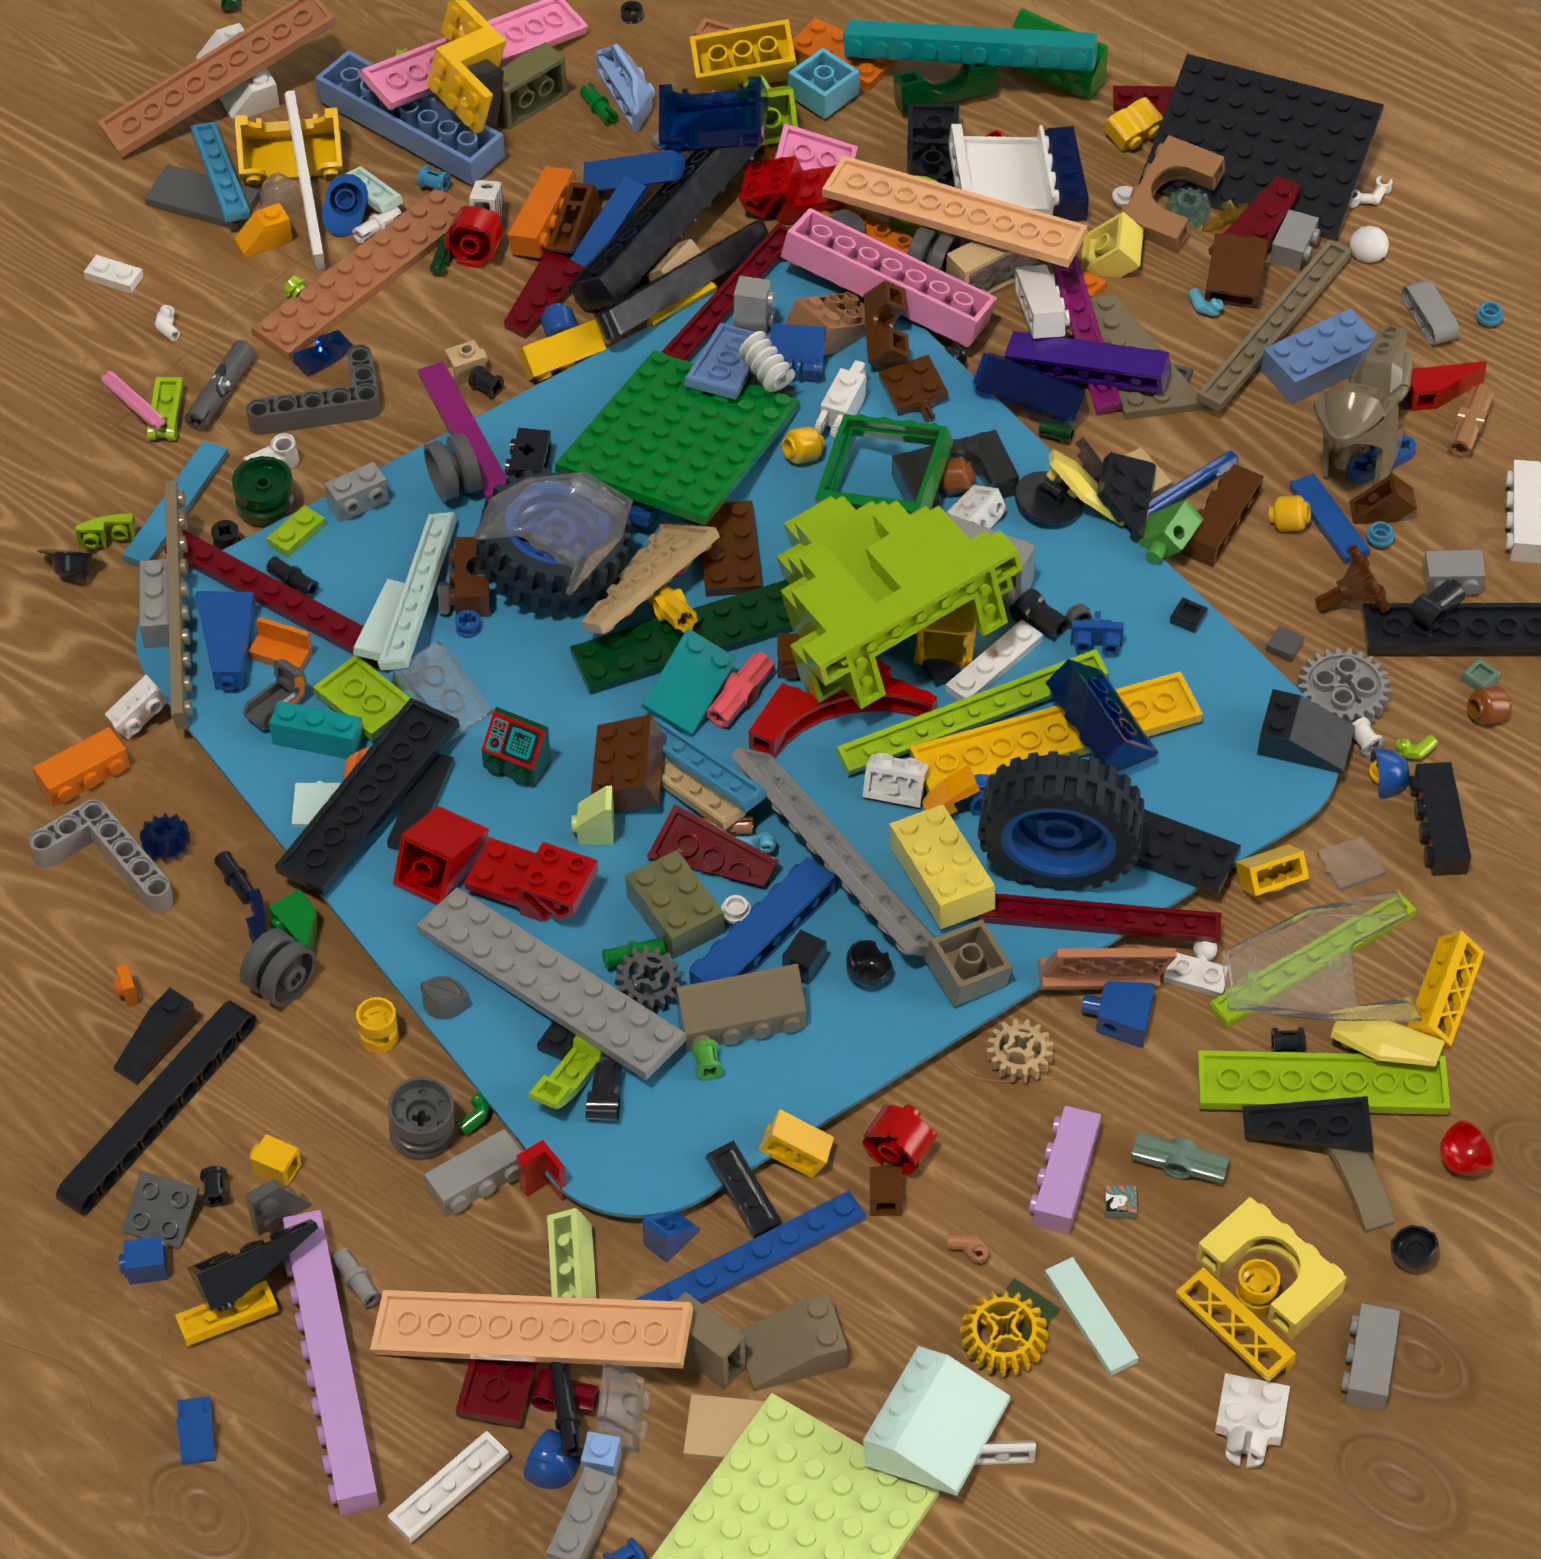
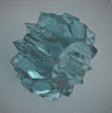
(1191, 205)

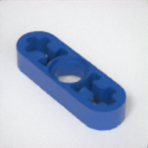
(1361, 461)

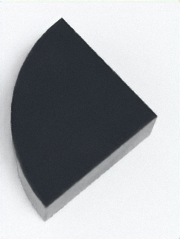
(940, 670)

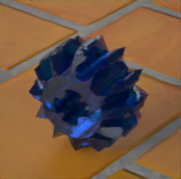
(165, 837)

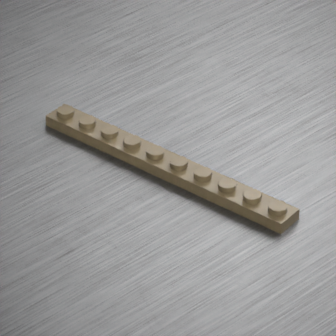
(1273, 325)
(177, 610)

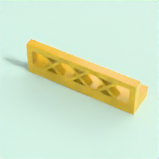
(1442, 981)
(1241, 1319)

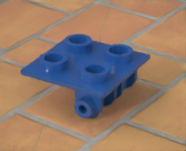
(801, 348)

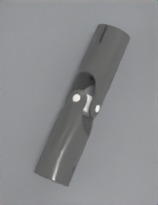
(221, 383)

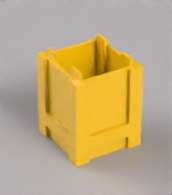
(948, 638)

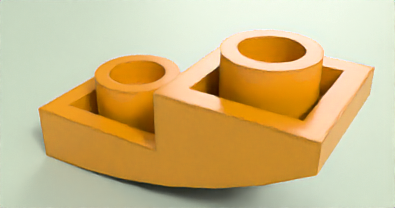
(951, 790)

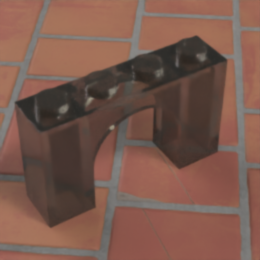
(983, 450)

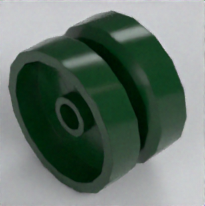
(263, 490)

